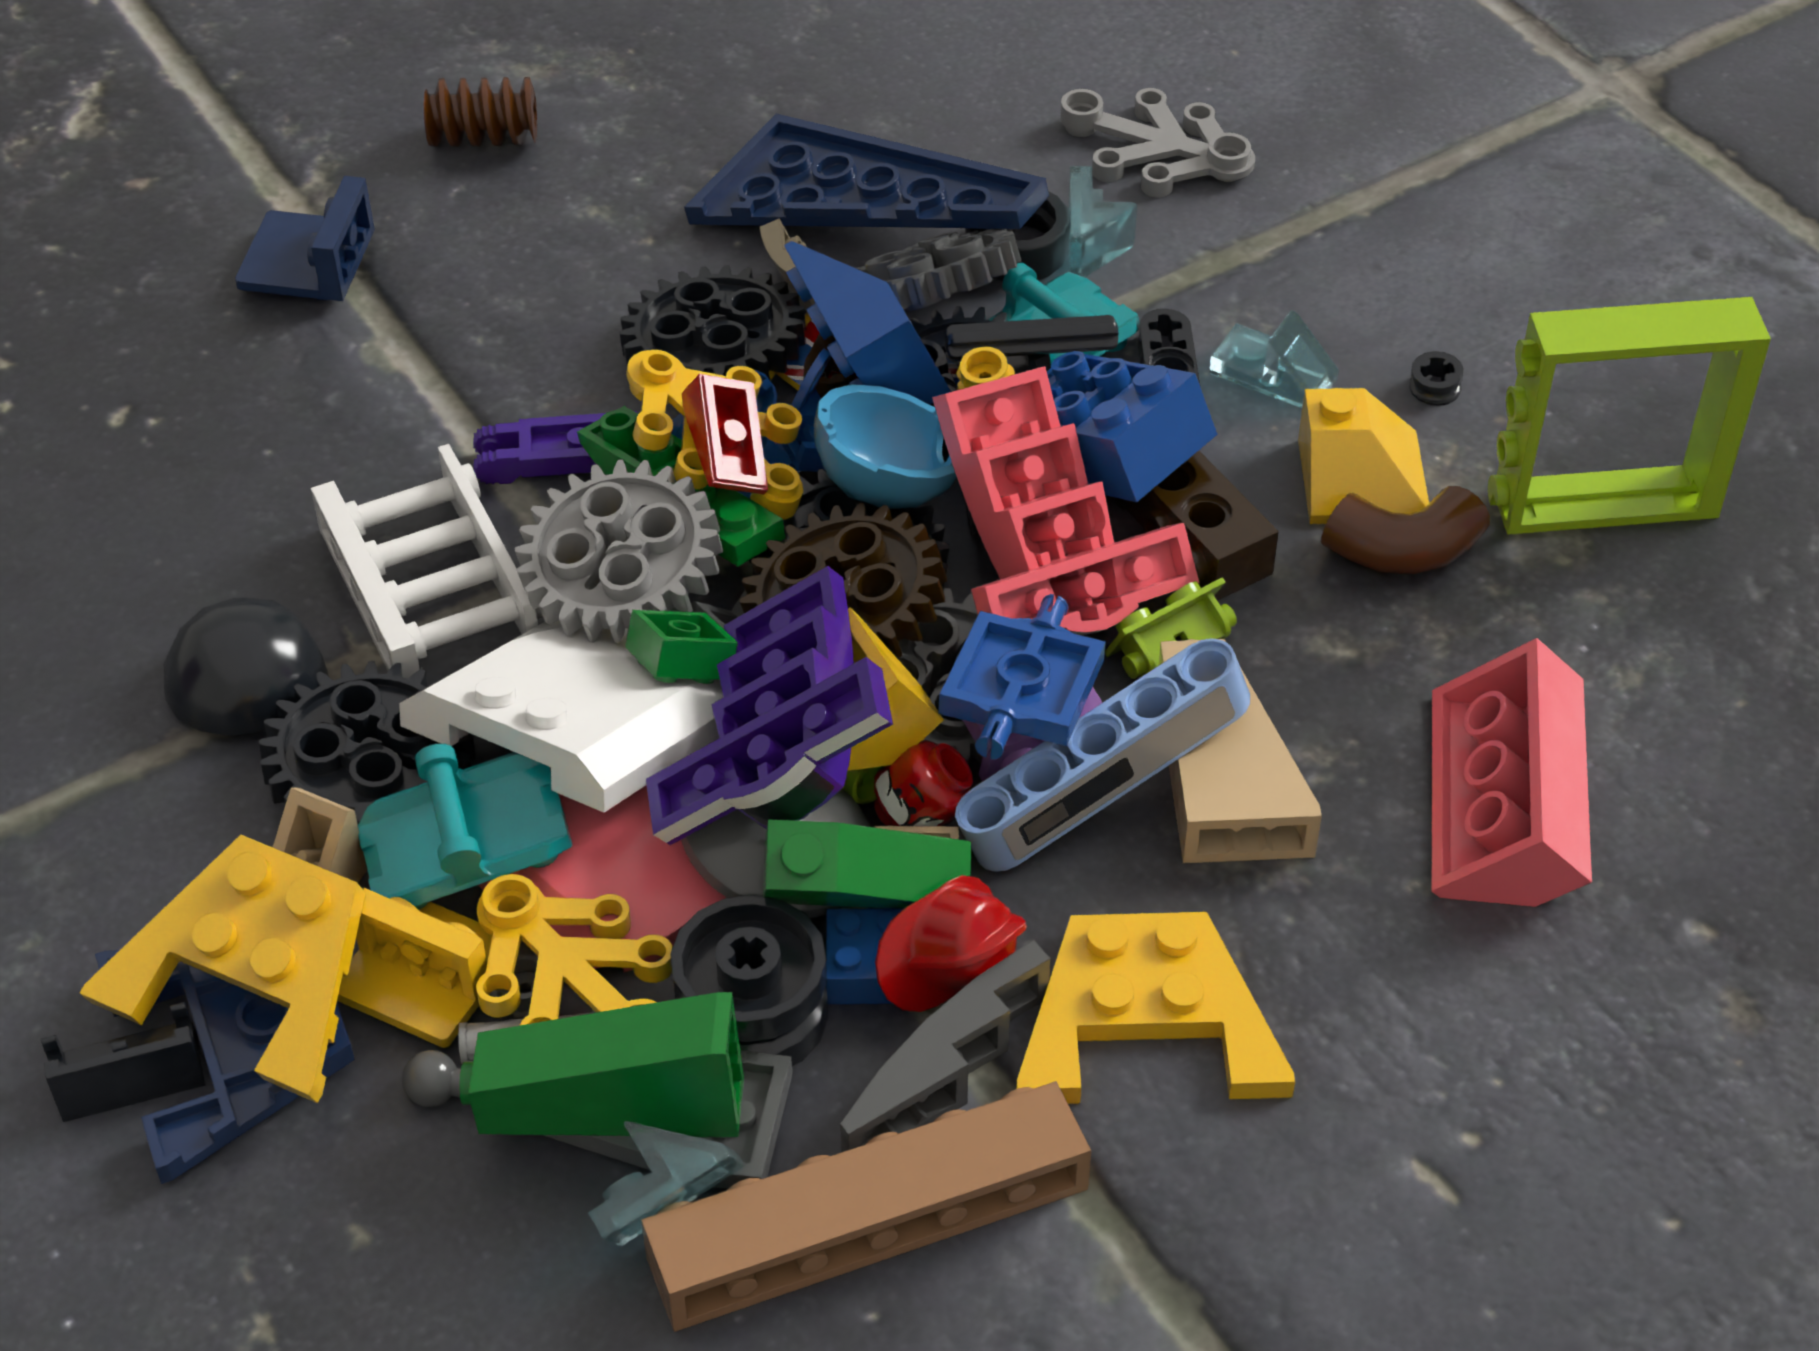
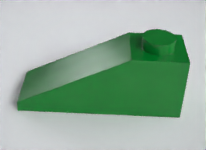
(857, 864)

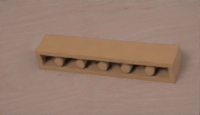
(865, 1204)

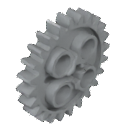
(618, 549)

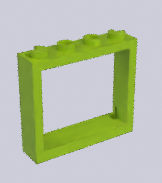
(1640, 495)

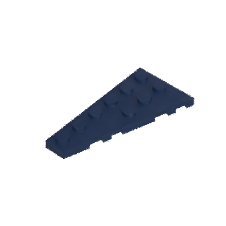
(857, 180)

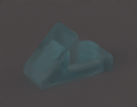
(1097, 228)
(1277, 363)
(680, 1171)

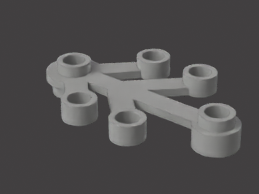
(1220, 155)

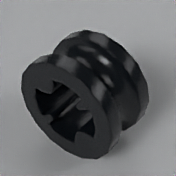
(1440, 365)

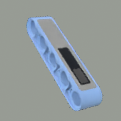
(1106, 756)

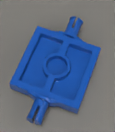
(1022, 677)

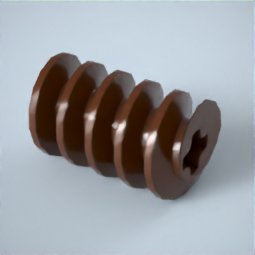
(480, 113)

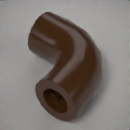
(1406, 541)

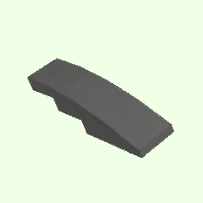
(934, 1063)

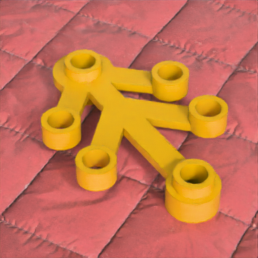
(661, 378)
(560, 957)

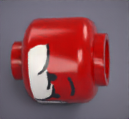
(922, 786)

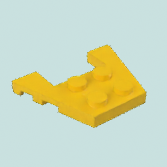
(260, 926)
(1146, 982)

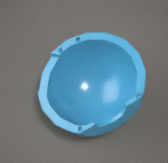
(882, 446)

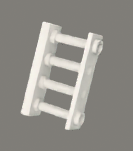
(385, 603)

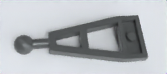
(434, 1079)

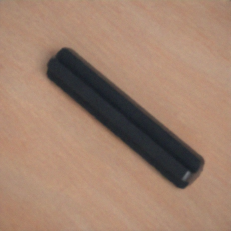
(1034, 336)

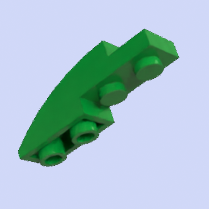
(741, 521)

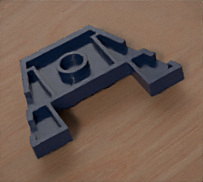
(233, 1035)

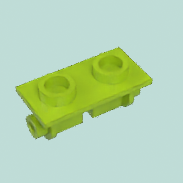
(1189, 614)

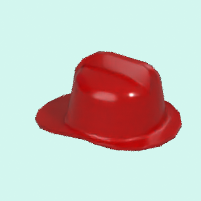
(944, 943)

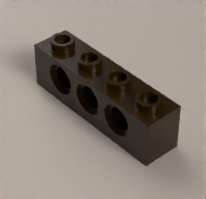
(1222, 526)

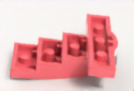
(1041, 515)

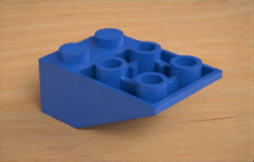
(868, 325)
(1130, 419)

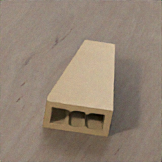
(1242, 792)

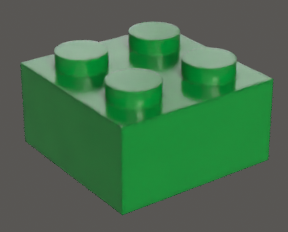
(679, 645)

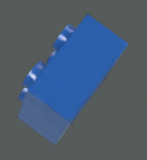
(852, 953)

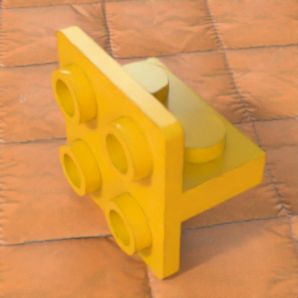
(416, 967)

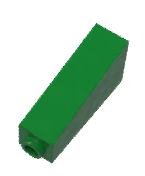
(589, 1073)

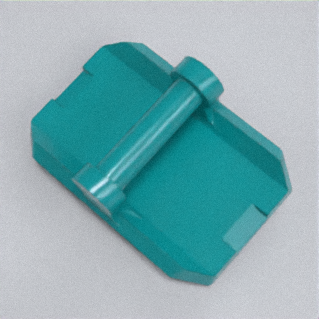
(1063, 298)
(462, 826)

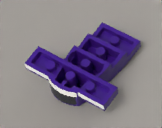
(784, 717)

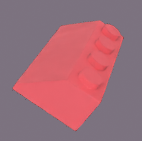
(1510, 781)

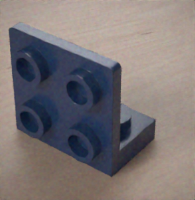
(311, 252)

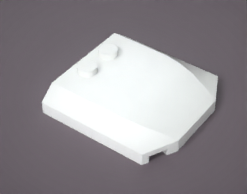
(573, 708)

